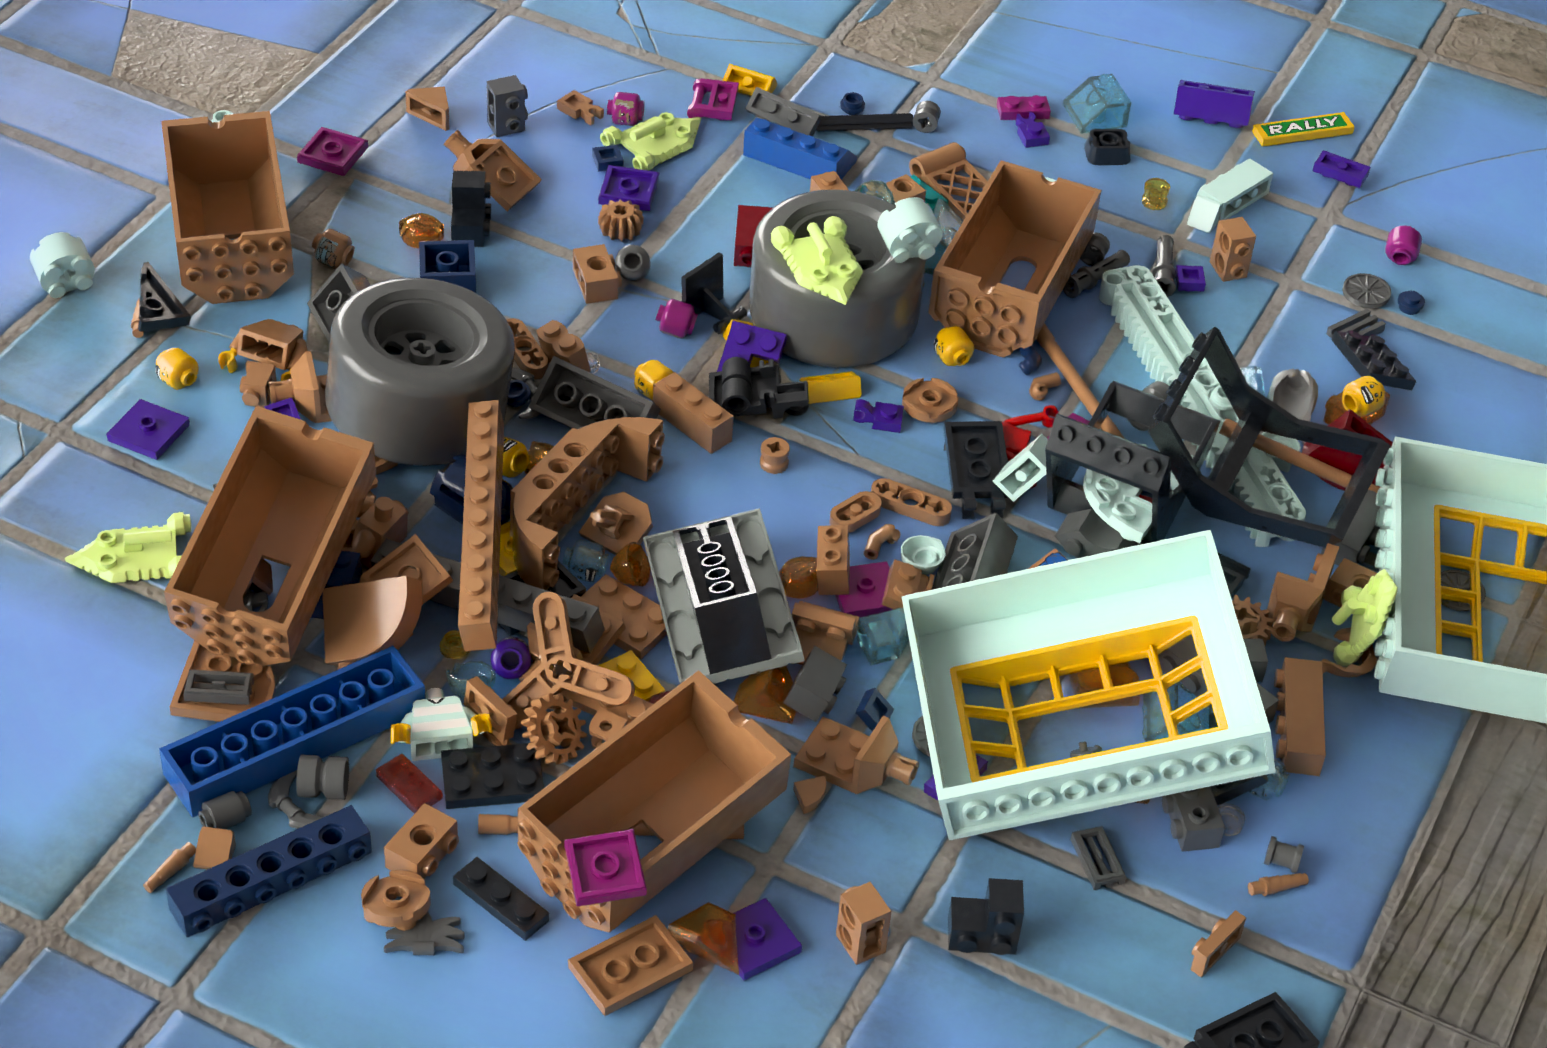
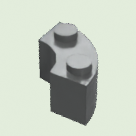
(1087, 534)

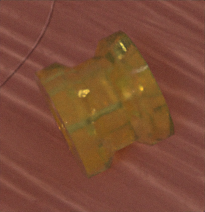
(1155, 193)

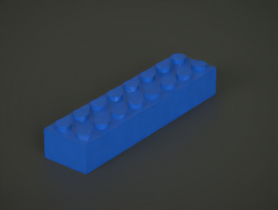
(307, 721)

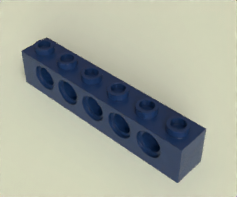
(268, 871)

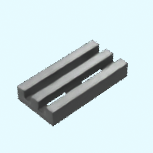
(1358, 322)
(218, 691)
(1105, 878)

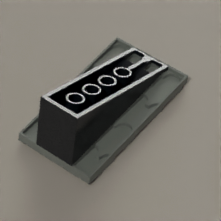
(722, 598)

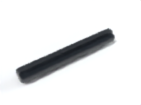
(866, 122)

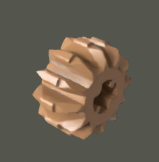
(620, 220)

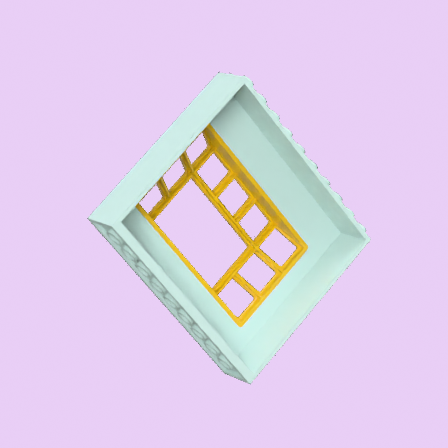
(1471, 487)
(1071, 621)

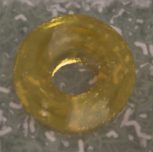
(452, 646)

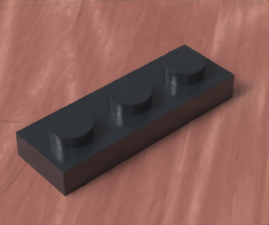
(501, 898)

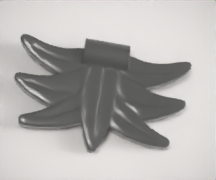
(427, 936)

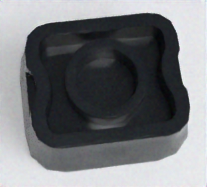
(1107, 147)

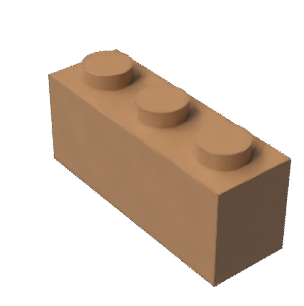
(693, 412)

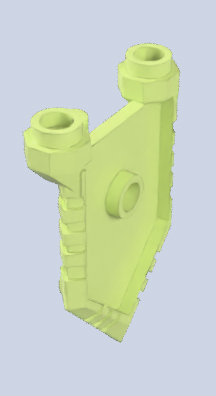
(654, 139)
(821, 260)
(135, 552)
(1369, 611)

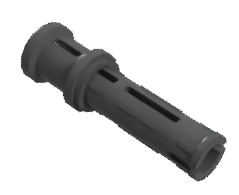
(1164, 271)
(1088, 276)

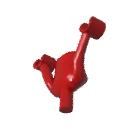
(1017, 438)

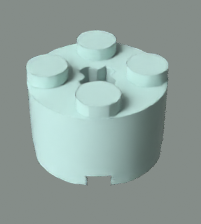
(910, 230)
(62, 264)

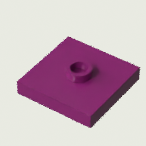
(332, 151)
(865, 590)
(605, 867)

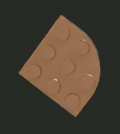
(202, 659)

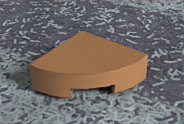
(810, 792)

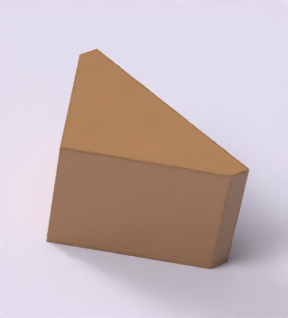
(429, 105)

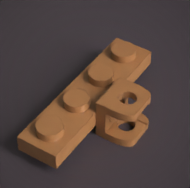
(607, 717)

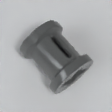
(1283, 854)

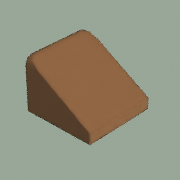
(214, 847)

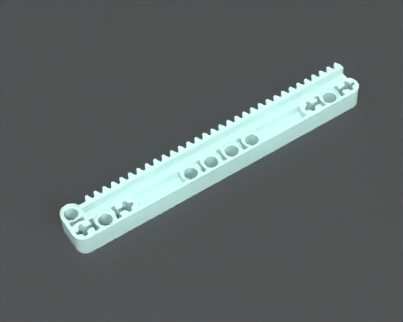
(1163, 345)

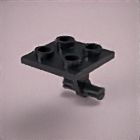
(704, 290)

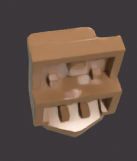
(824, 629)

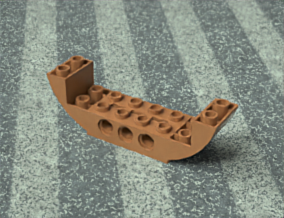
(567, 480)

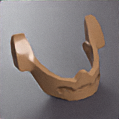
(1351, 670)

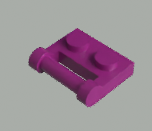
(721, 100)

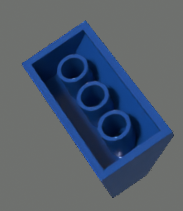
(794, 150)

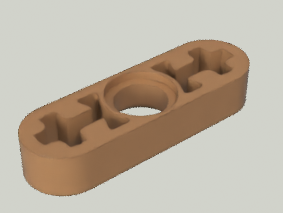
(524, 358)
(931, 502)

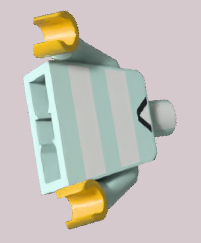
(439, 725)

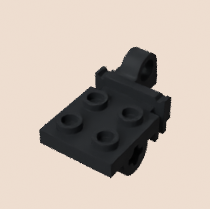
(753, 390)

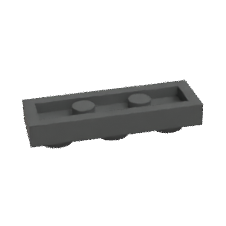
(783, 112)

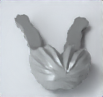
(1295, 393)

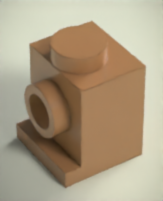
(255, 383)

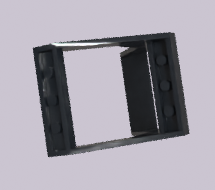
(1255, 415)
(1085, 445)

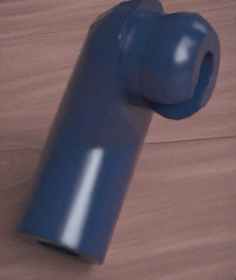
(1032, 360)

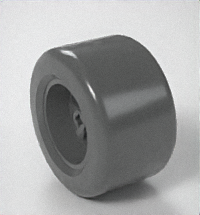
(819, 329)
(410, 364)

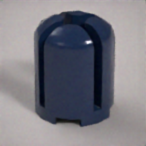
(449, 490)

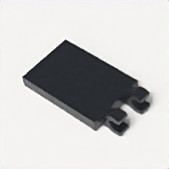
(974, 459)
(1258, 1025)

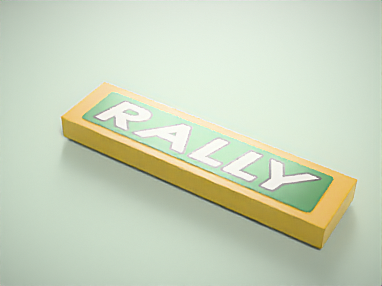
(1303, 129)

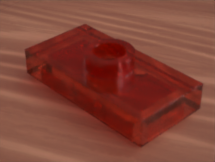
(408, 783)

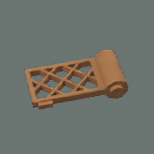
(943, 165)

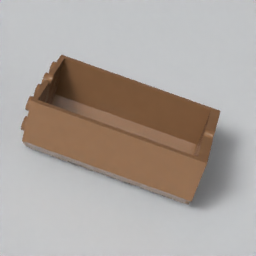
(224, 189)
(1012, 221)
(280, 499)
(680, 769)

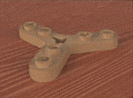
(557, 647)

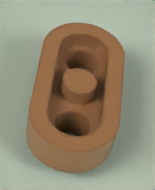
(856, 510)

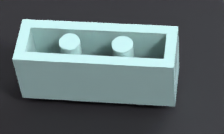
(1238, 187)

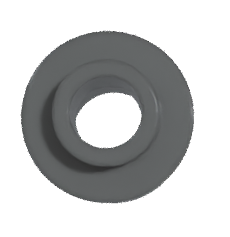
(225, 810)

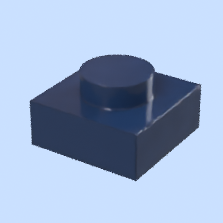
(607, 156)
(873, 707)

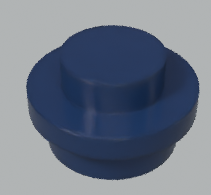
(852, 103)
(1410, 302)
(518, 393)

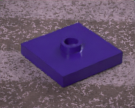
(629, 185)
(148, 429)
(762, 939)

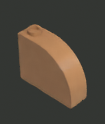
(369, 617)

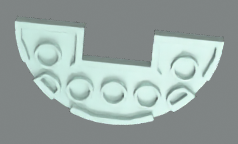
(1120, 505)

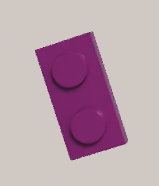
(1011, 106)

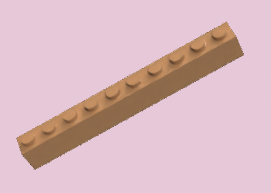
(481, 527)

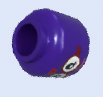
(511, 658)

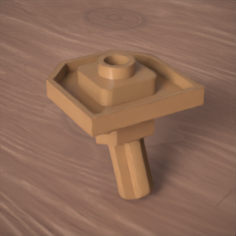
(617, 522)

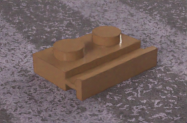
(902, 581)
(484, 700)

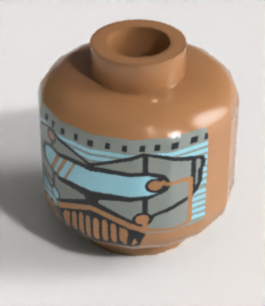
(333, 248)

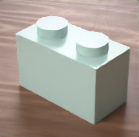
(1023, 469)

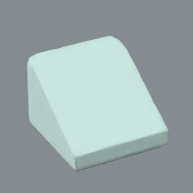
(1204, 214)

